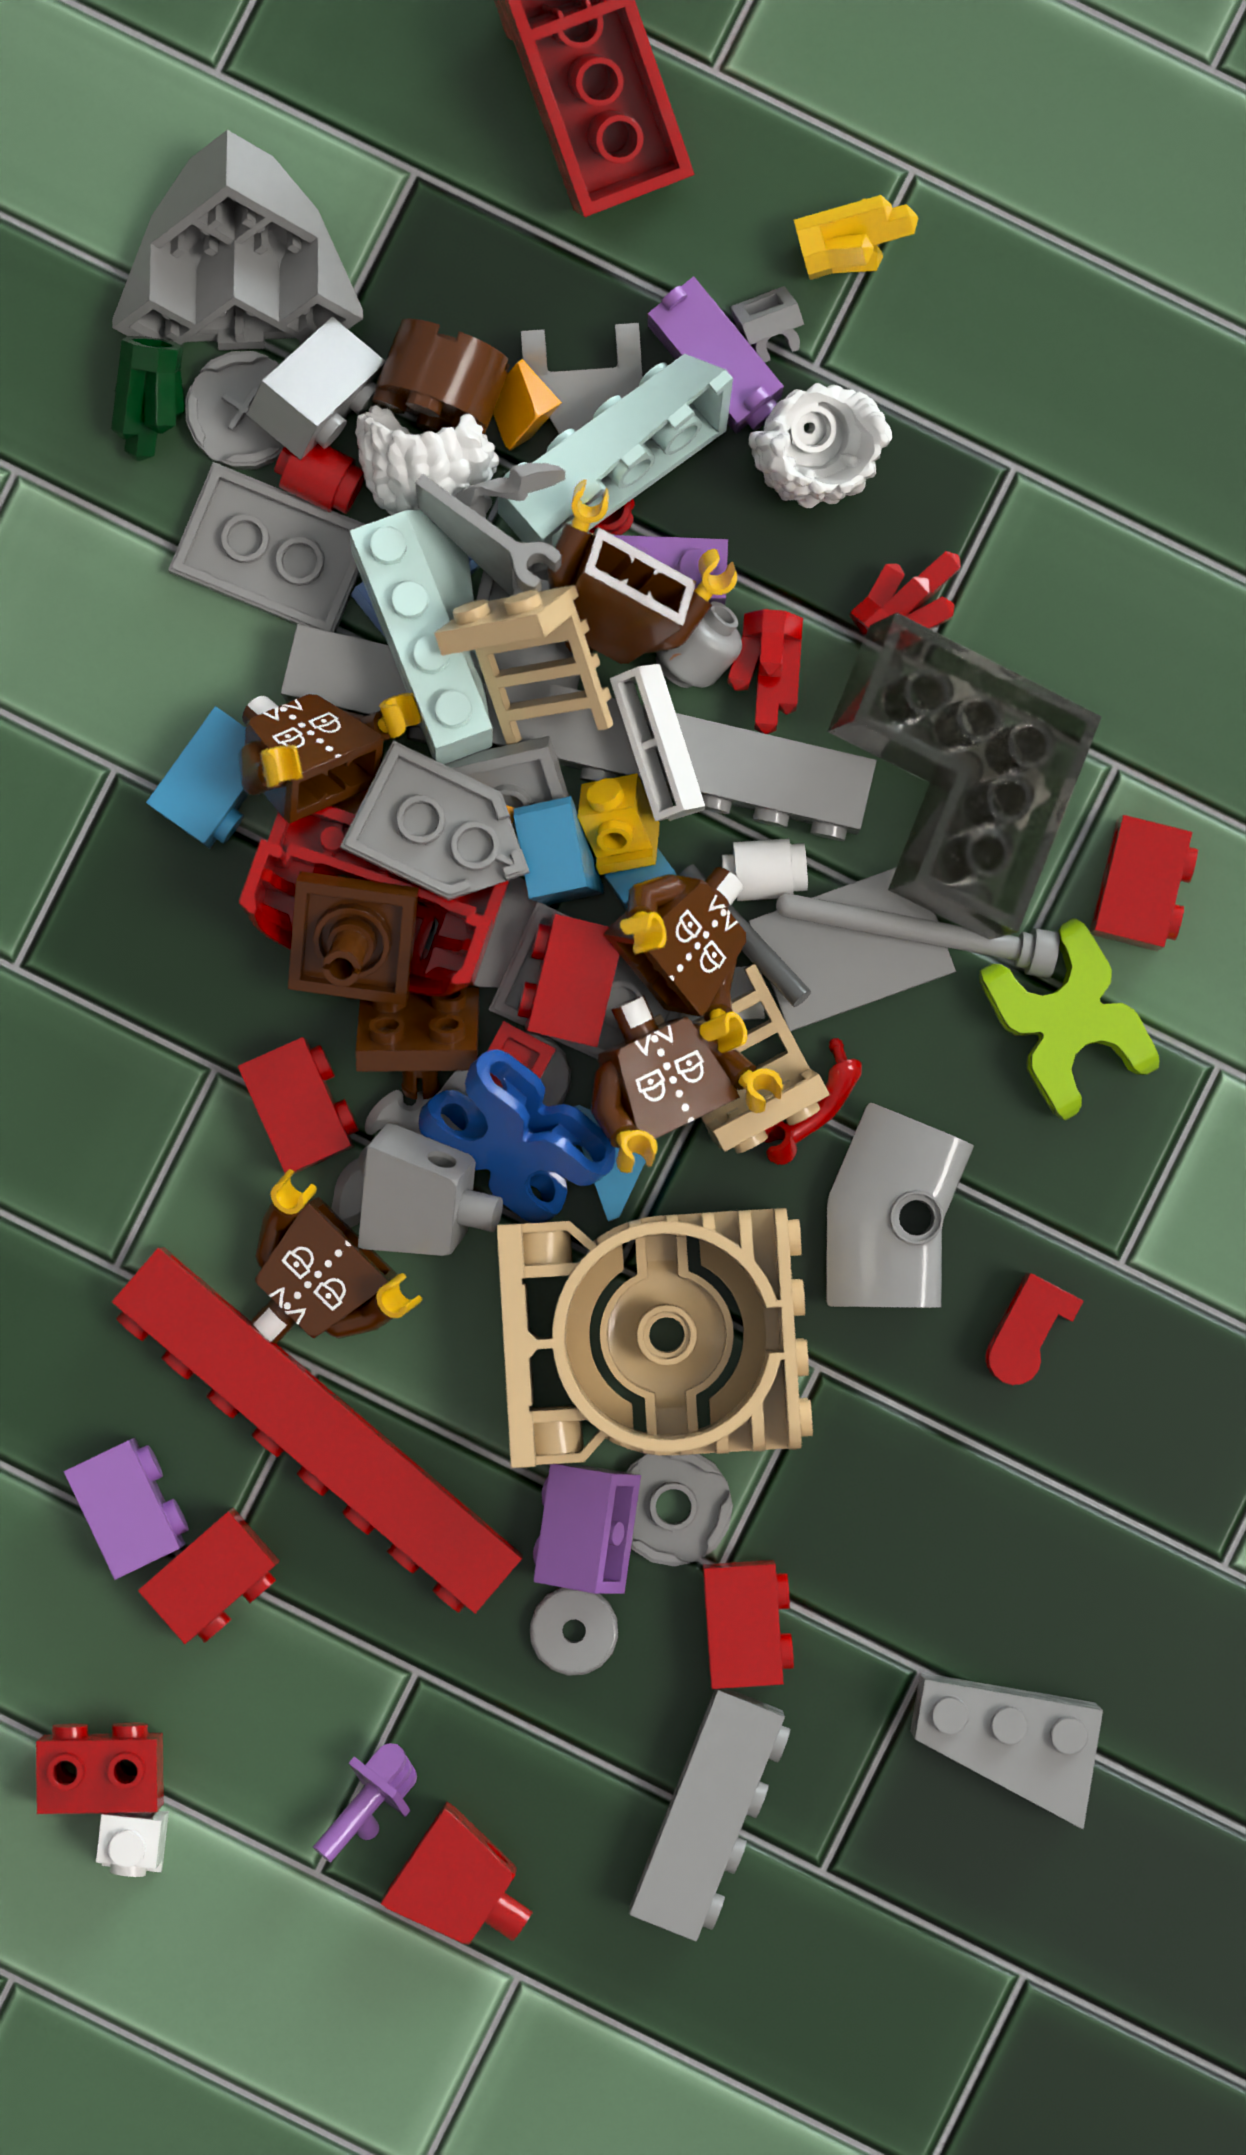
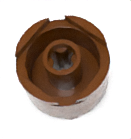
(440, 376)

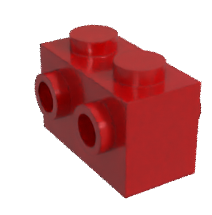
(101, 1778)

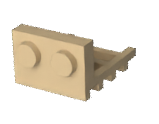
(522, 623)
(802, 1087)

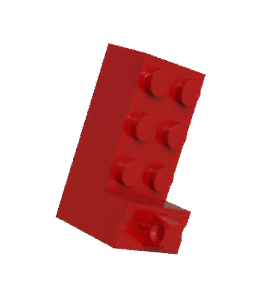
(598, 98)

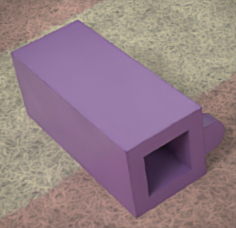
(696, 326)

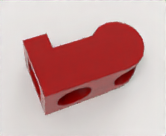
(1016, 1344)

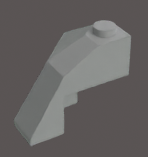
(235, 257)

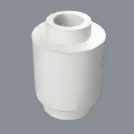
(768, 868)

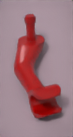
(840, 1083)

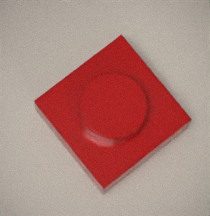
(524, 1048)

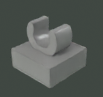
(766, 317)

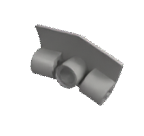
(867, 1248)

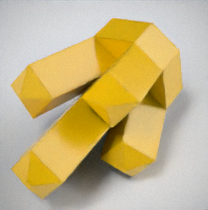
(848, 235)

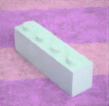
(627, 445)
(414, 585)

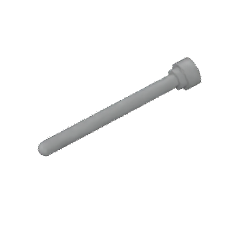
(1032, 951)

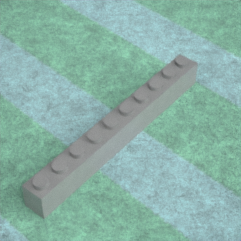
(731, 764)

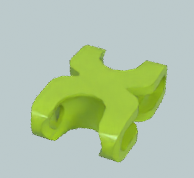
(1069, 1019)

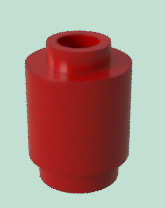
(321, 477)

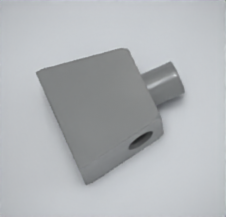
(420, 1195)

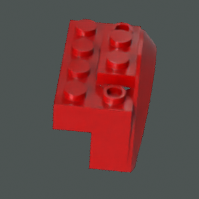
(314, 847)

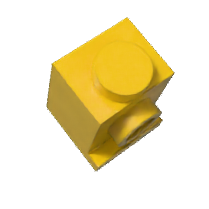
(619, 823)

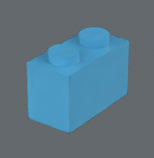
(205, 782)

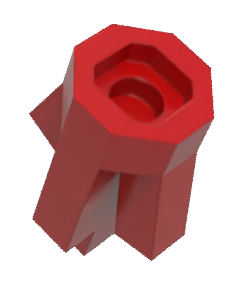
(907, 601)
(774, 644)

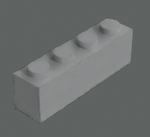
(707, 1813)

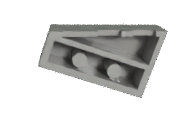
(1015, 1738)

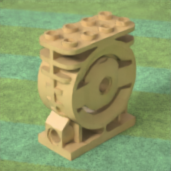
(755, 1406)

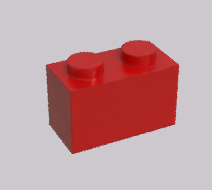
(1143, 883)
(571, 980)
(298, 1106)
(211, 1576)
(745, 1624)

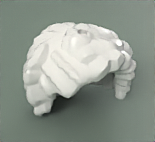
(831, 455)
(397, 459)

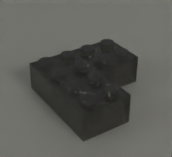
(995, 762)

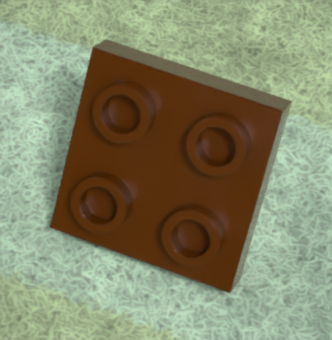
(352, 938)
(419, 1037)

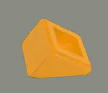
(523, 405)

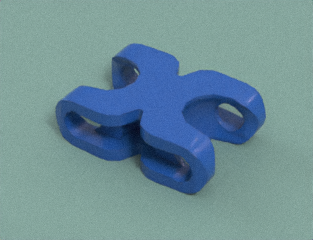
(519, 1136)

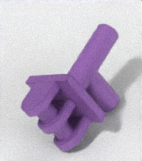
(386, 1778)

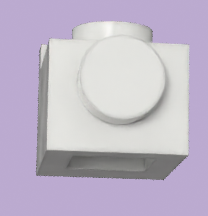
(132, 1842)

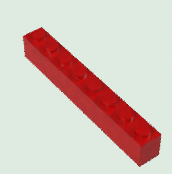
(316, 1429)

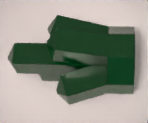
(147, 393)

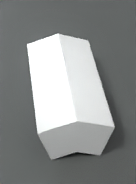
(667, 740)

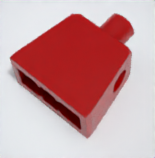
(457, 1882)

